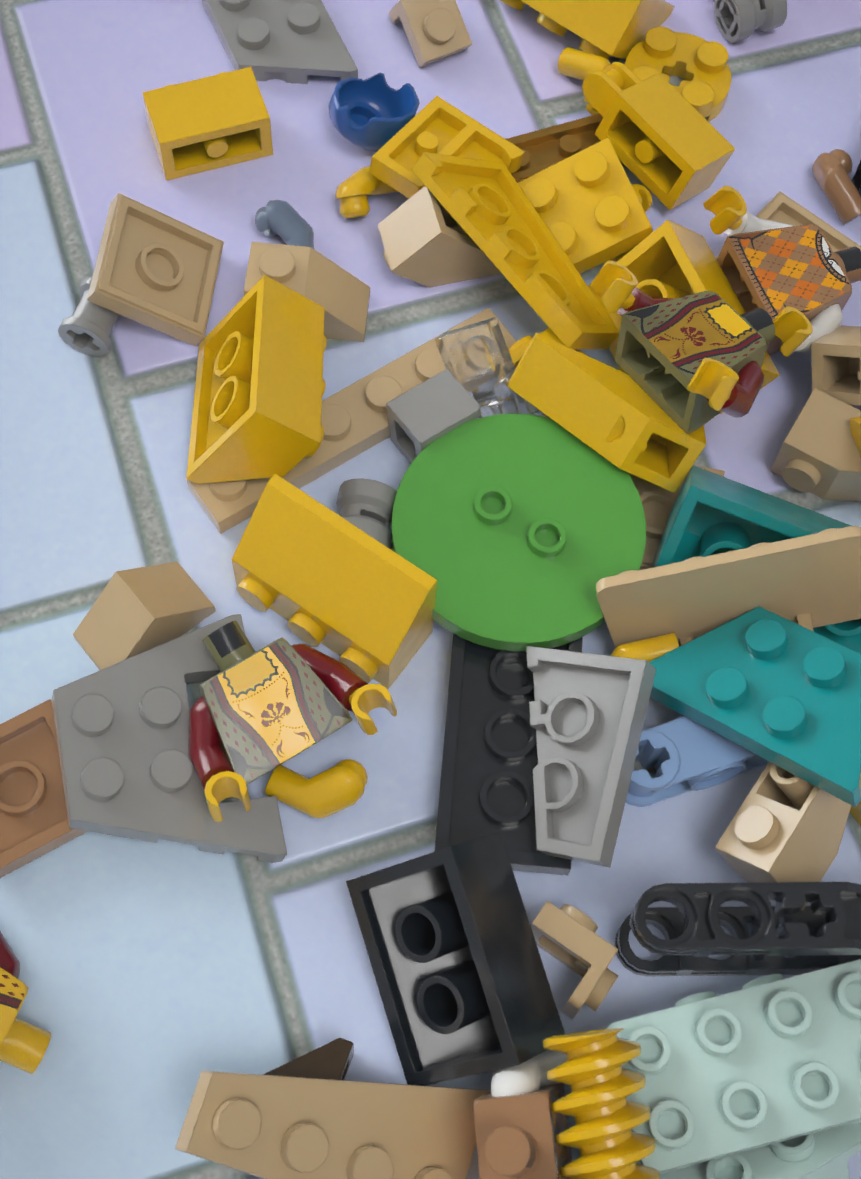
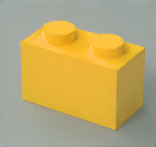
(208, 123)

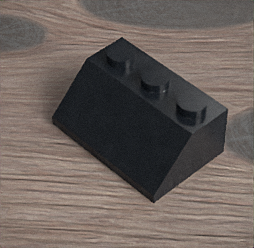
(456, 962)

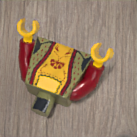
(687, 350)
(269, 710)

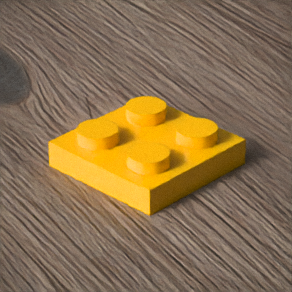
(589, 206)

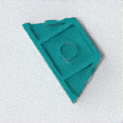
(773, 694)

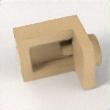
(432, 28)
(572, 940)

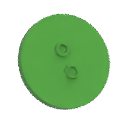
(517, 530)

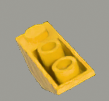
(606, 412)

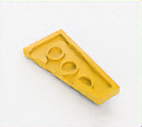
(518, 242)

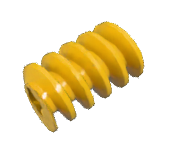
(601, 1106)

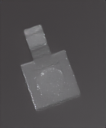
(481, 364)

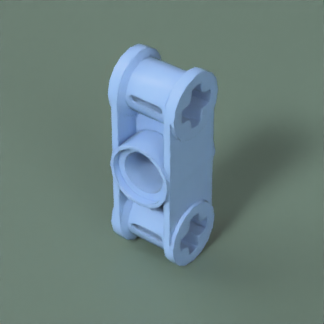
(685, 760)

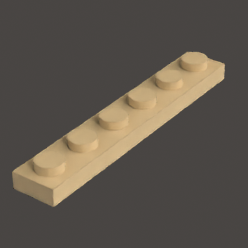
(351, 422)

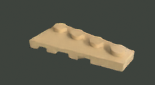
(330, 1127)

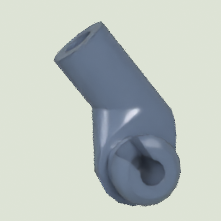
(283, 220)

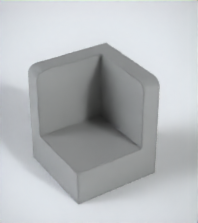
(429, 413)

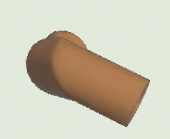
(832, 176)

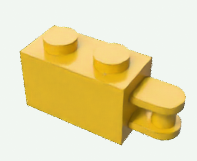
(656, 133)

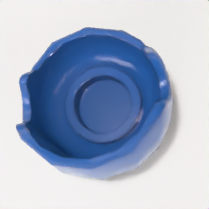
(370, 110)

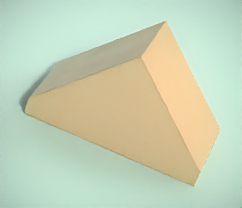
(141, 612)

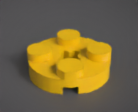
(687, 56)

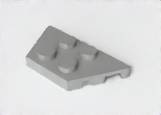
(281, 39)

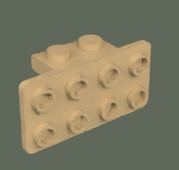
(799, 578)

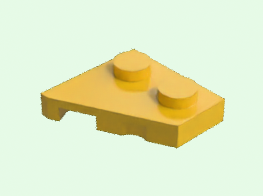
(444, 131)

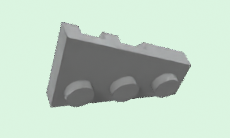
(587, 743)

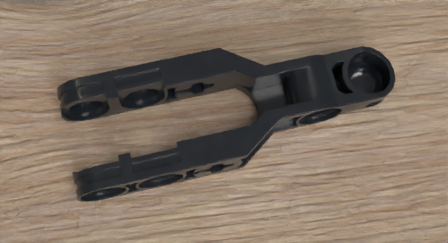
(811, 938)

